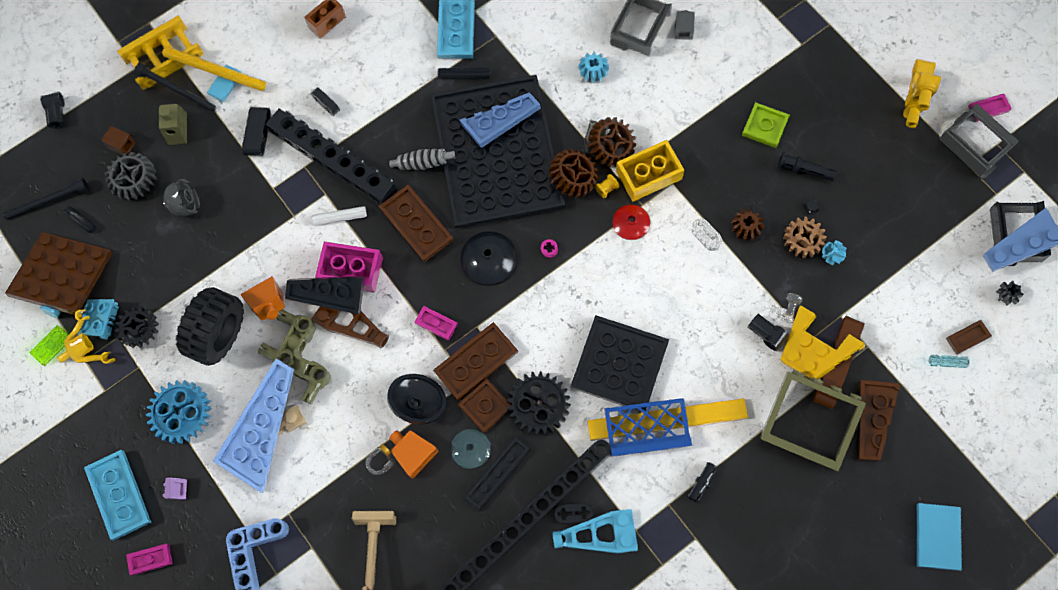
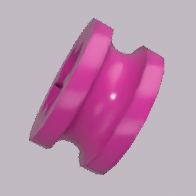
(554, 245)

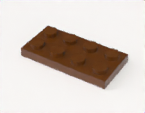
(416, 223)
(475, 361)

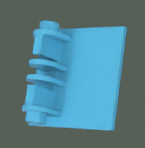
(100, 313)

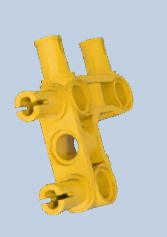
(921, 90)

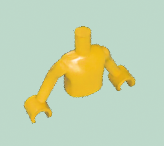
(80, 345)

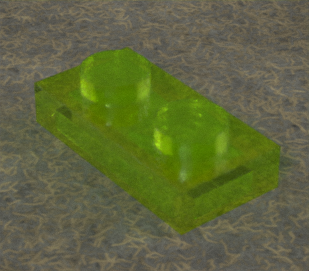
(49, 345)

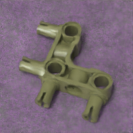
(293, 347)

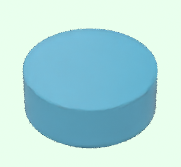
(51, 312)

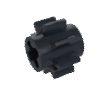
(1009, 293)

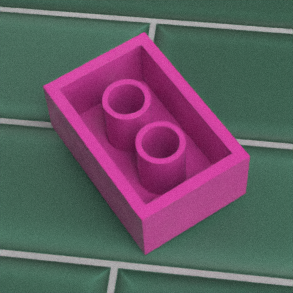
(349, 260)

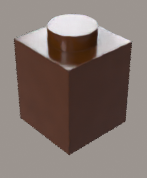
(118, 141)

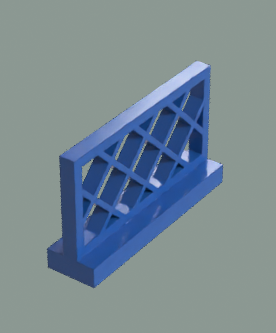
(648, 445)

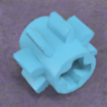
(834, 252)

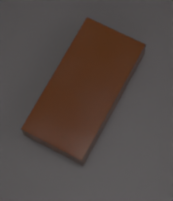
(968, 337)

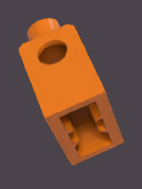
(265, 299)
(412, 451)

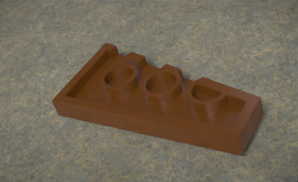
(875, 418)

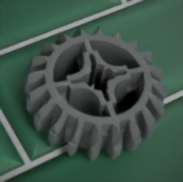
(119, 177)

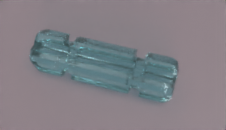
(949, 361)

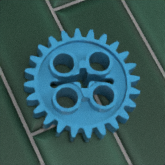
(187, 426)

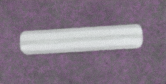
(337, 216)

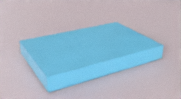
(939, 537)

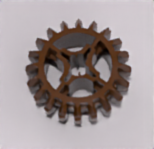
(616, 128)
(578, 170)

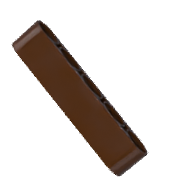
(837, 376)

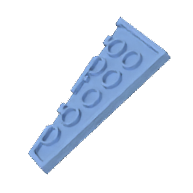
(252, 441)

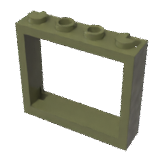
(832, 391)

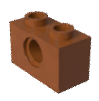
(325, 17)

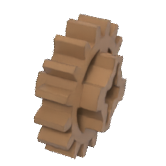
(802, 244)

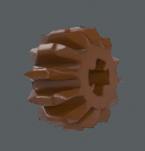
(747, 231)

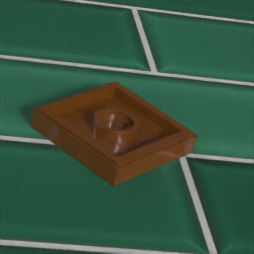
(484, 406)

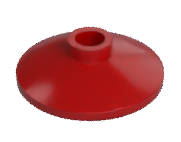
(631, 230)

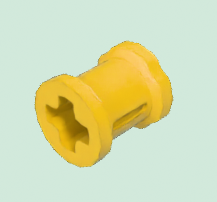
(607, 186)

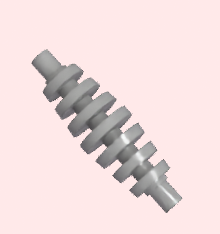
(422, 159)

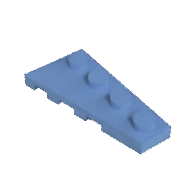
(493, 123)
(1028, 240)

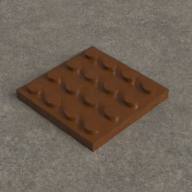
(59, 273)

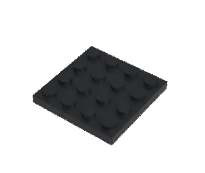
(619, 363)

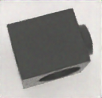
(684, 25)

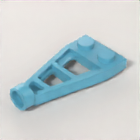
(623, 528)

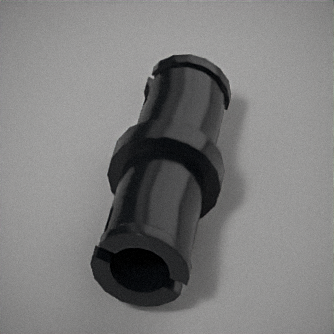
(703, 482)

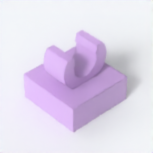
(175, 488)

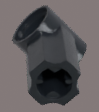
(53, 106)
(772, 335)

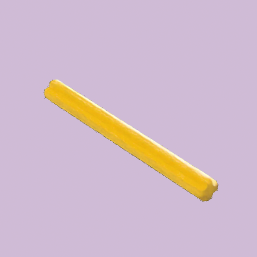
(214, 68)

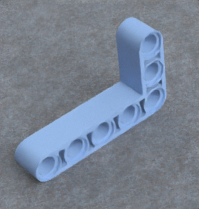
(245, 548)

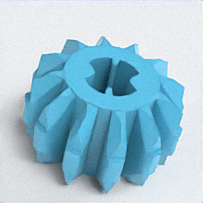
(593, 67)

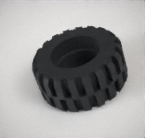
(209, 326)

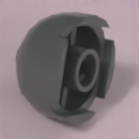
(181, 199)

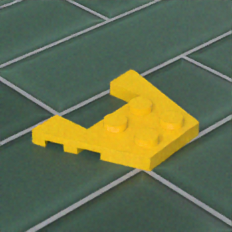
(812, 355)

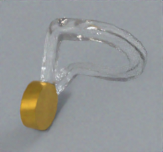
(390, 463)

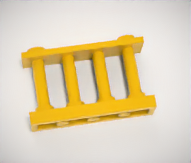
(153, 39)

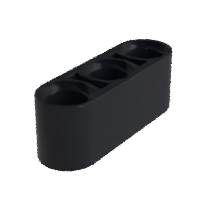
(256, 131)

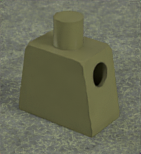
(173, 118)

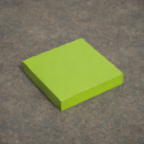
(765, 125)

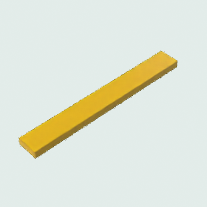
(696, 416)

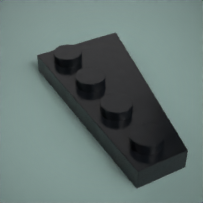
(328, 292)

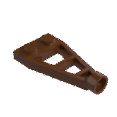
(326, 319)

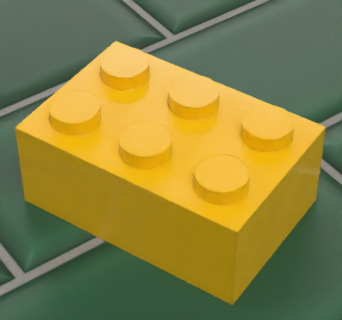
(649, 170)

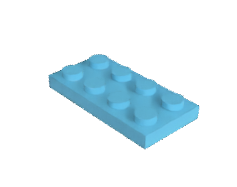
(456, 29)
(117, 495)

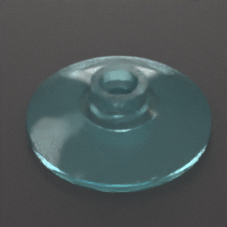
(475, 457)

